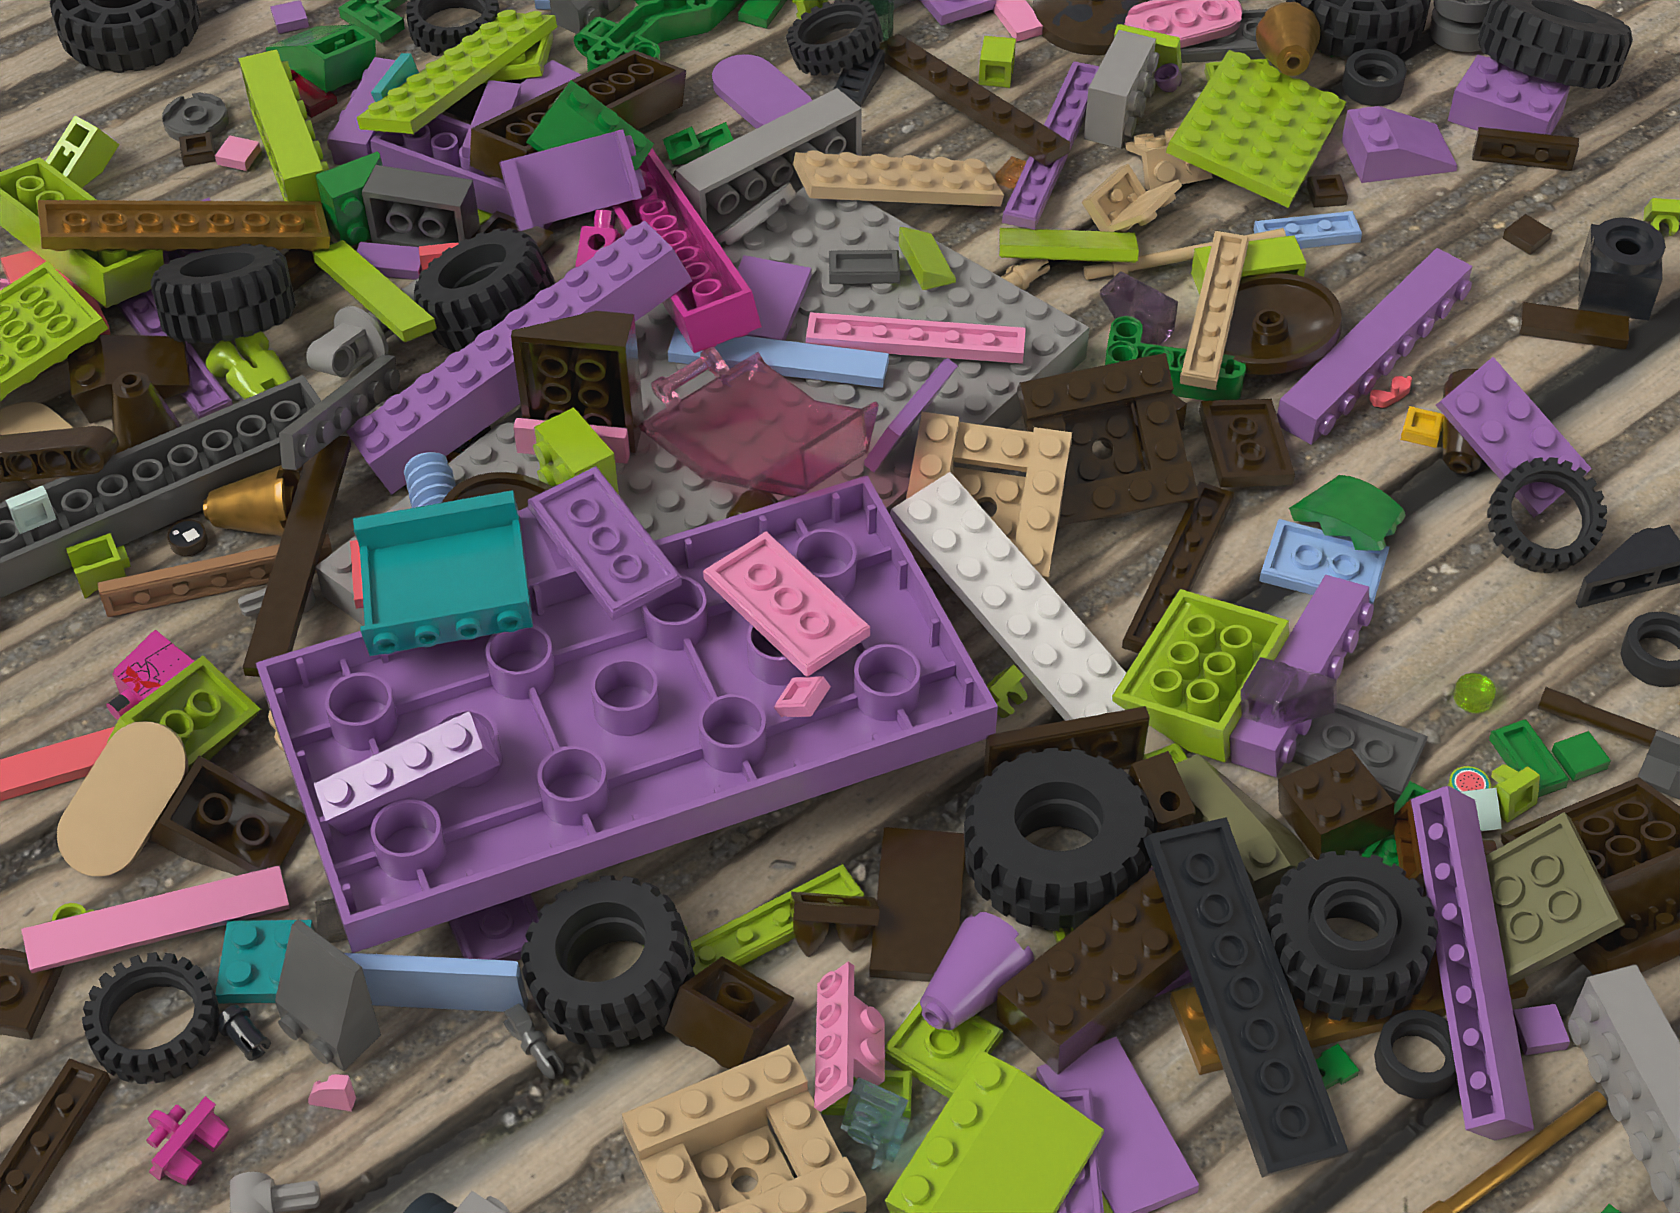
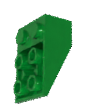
(328, 54)

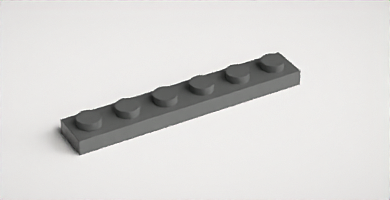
(338, 412)

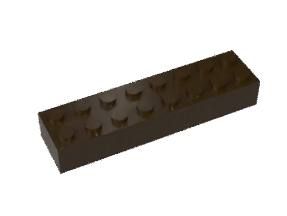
(630, 85)

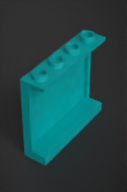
(442, 573)

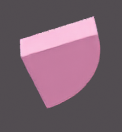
(334, 1093)

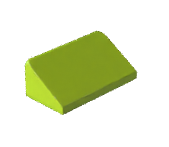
(925, 258)

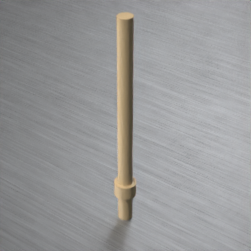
(1162, 258)

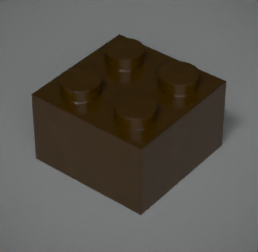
(1336, 805)

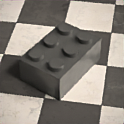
(419, 207)

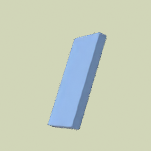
(442, 982)

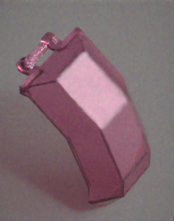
(756, 427)

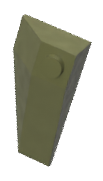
(1263, 841)

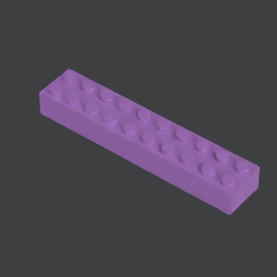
(481, 379)

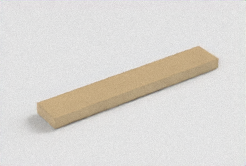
(1214, 310)

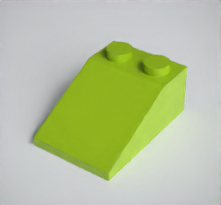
(197, 706)

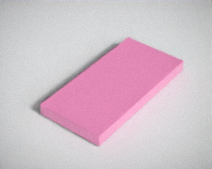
(786, 603)

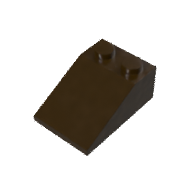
(99, 363)
(227, 822)

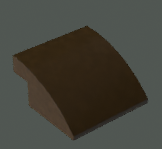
(1636, 850)

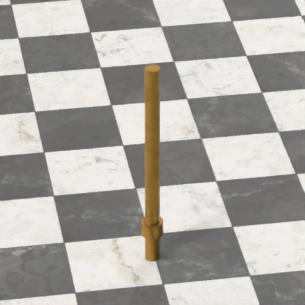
(1521, 1156)

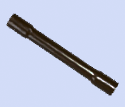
(1576, 710)

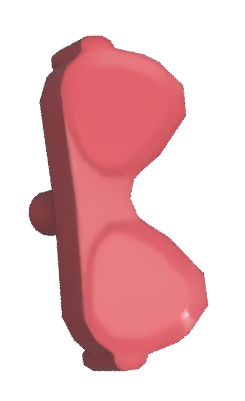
(1399, 389)

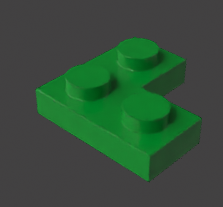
(374, 17)

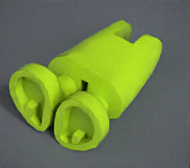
(240, 375)

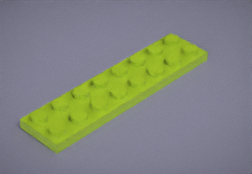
(456, 72)

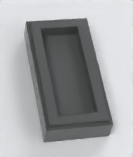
(864, 266)

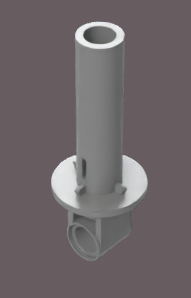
(353, 342)

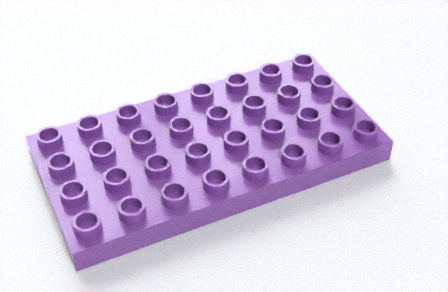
(626, 724)

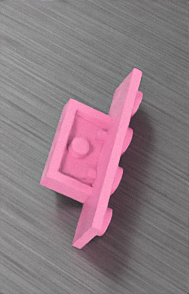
(847, 1039)

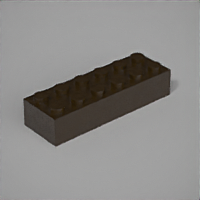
(1094, 977)

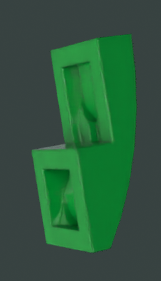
(688, 146)

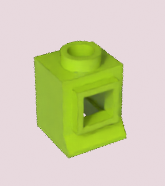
(97, 562)

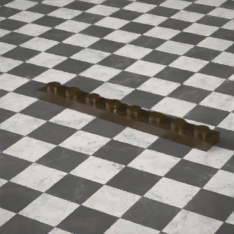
(974, 100)

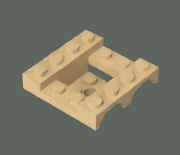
(1025, 505)
(719, 1130)

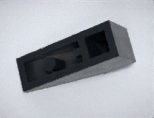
(1639, 565)

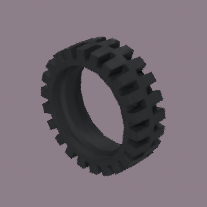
(442, 38)
(838, 53)
(1575, 486)
(137, 978)

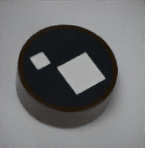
(187, 537)

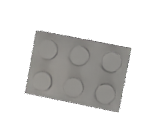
(1121, 89)

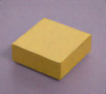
(1422, 427)

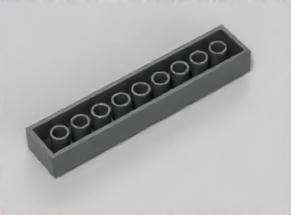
(153, 483)

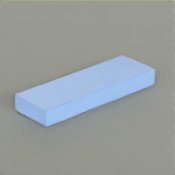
(1316, 229)

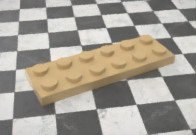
(897, 179)

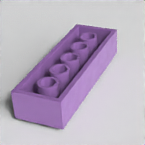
(438, 150)

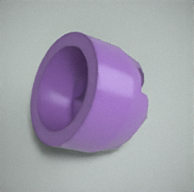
(1171, 74)

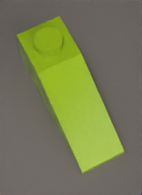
(82, 152)

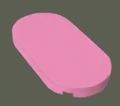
(1188, 19)

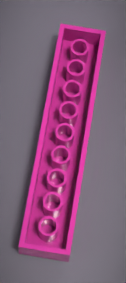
(718, 299)

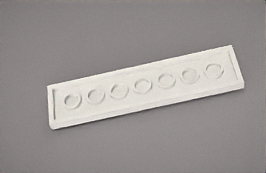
(1010, 599)

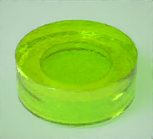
(1474, 692)

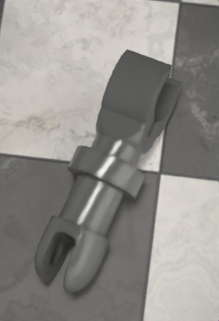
(533, 1041)

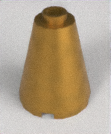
(1288, 37)
(254, 503)

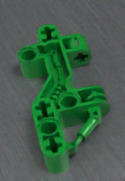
(647, 26)

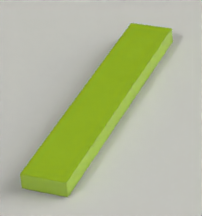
(375, 291)
(766, 925)

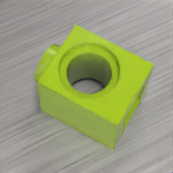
(997, 61)

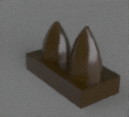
(816, 911)

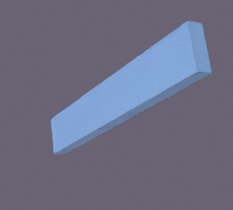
(795, 359)

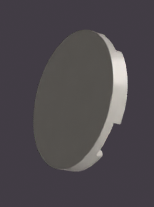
(755, 216)

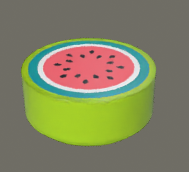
(1469, 778)

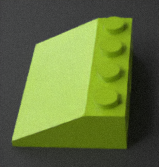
(1196, 667)
(997, 1148)

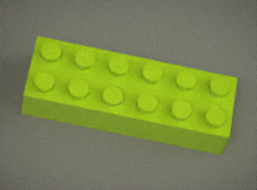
(283, 125)
(105, 274)

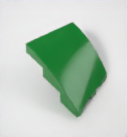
(1351, 509)

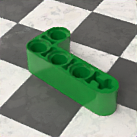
(1125, 345)

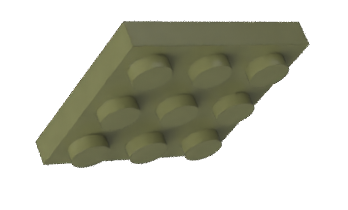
(1547, 897)

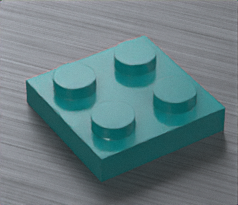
(253, 960)

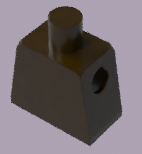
(1164, 790)

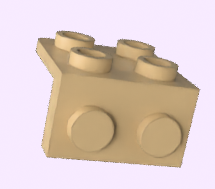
(1160, 166)
(1124, 202)

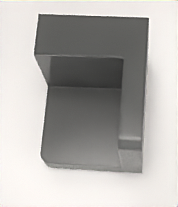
(1662, 764)

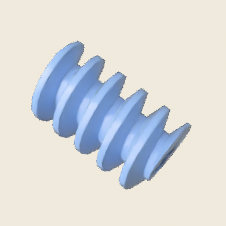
(428, 479)

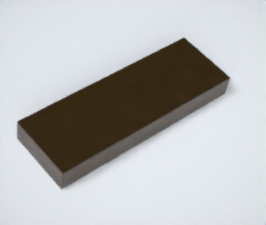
(1525, 148)
(1574, 325)

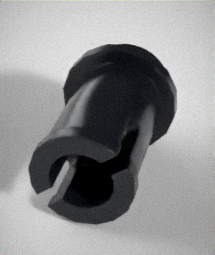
(238, 1026)

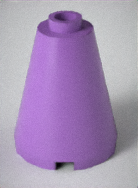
(973, 970)

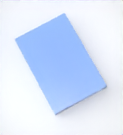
(1303, 555)

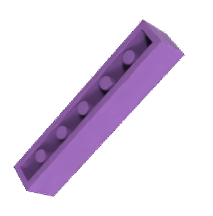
(1318, 645)

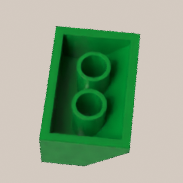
(579, 117)

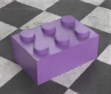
(1506, 99)

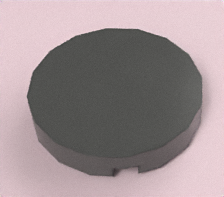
(195, 116)

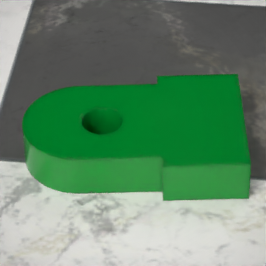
(1336, 1066)

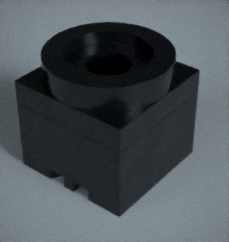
(1621, 268)

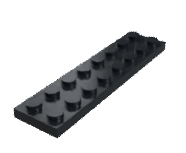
(1245, 997)

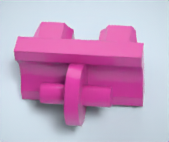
(173, 1157)

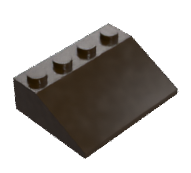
(581, 365)

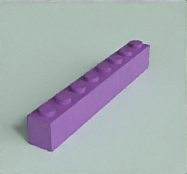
(1374, 346)
(1472, 966)

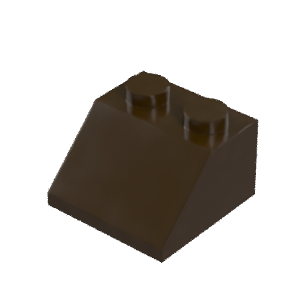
(727, 1013)

